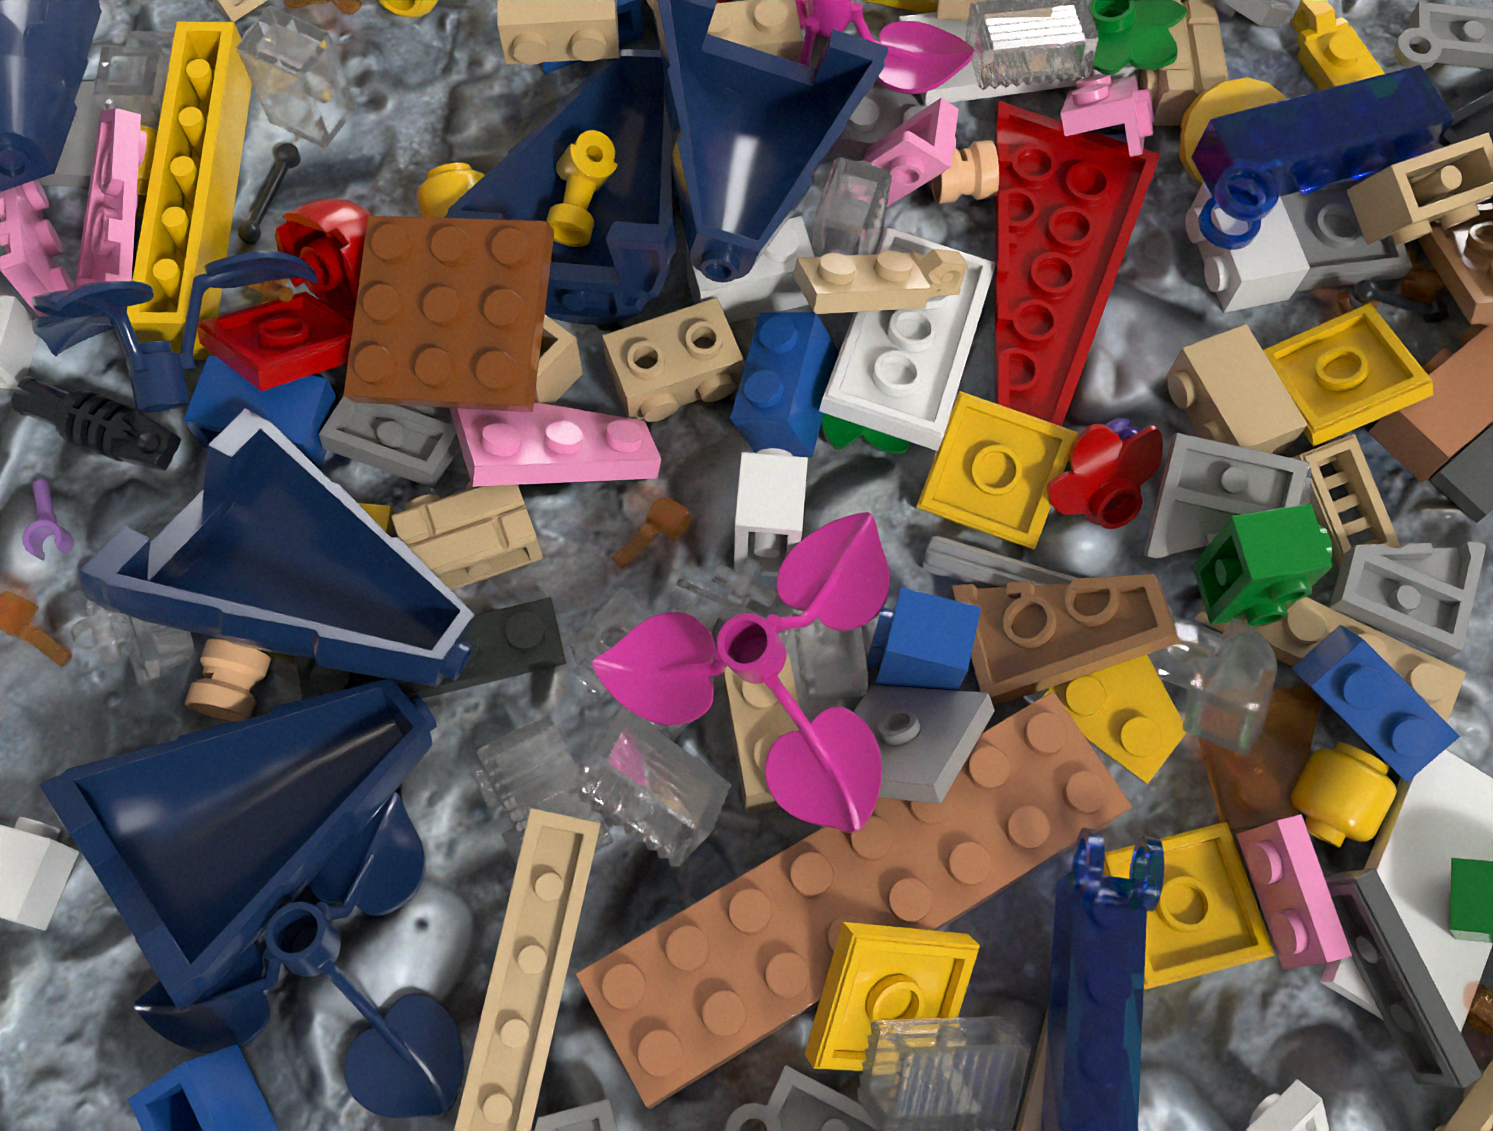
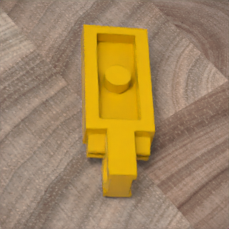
(1330, 47)

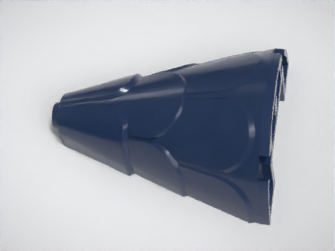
(40, 75)
(749, 130)
(630, 212)
(285, 568)
(236, 820)

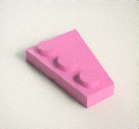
(112, 199)
(30, 244)
(553, 446)

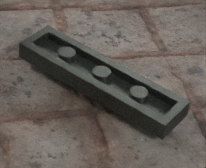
(505, 646)

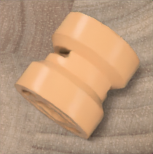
(972, 173)
(227, 681)

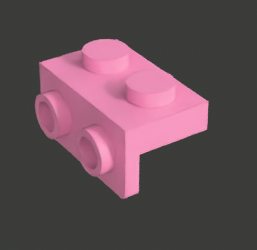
(1106, 103)
(917, 149)
(1293, 894)

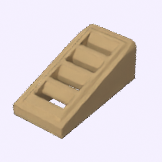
(1357, 479)

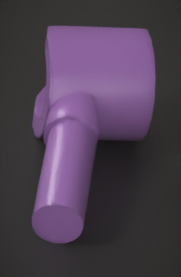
(45, 524)

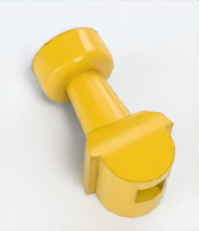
(586, 169)

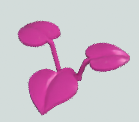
(917, 55)
(664, 666)

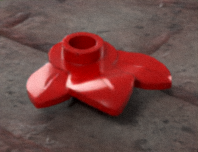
(1107, 475)

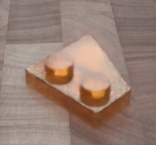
(1260, 786)

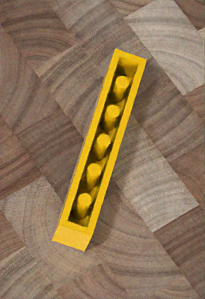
(191, 179)

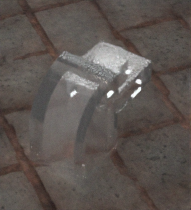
(135, 75)
(1226, 679)

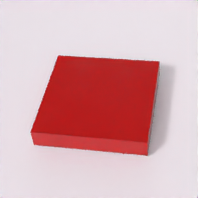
(279, 340)

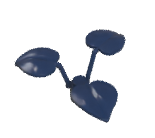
(152, 366)
(412, 1055)

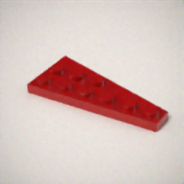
(1058, 246)

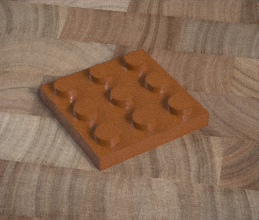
(450, 313)

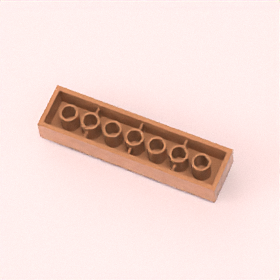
(765, 942)

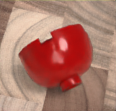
(331, 240)

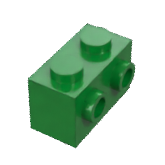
(1262, 565)

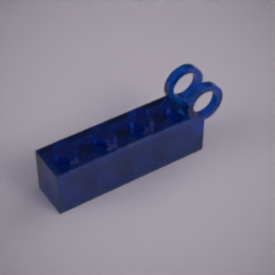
(1312, 142)
(1098, 988)

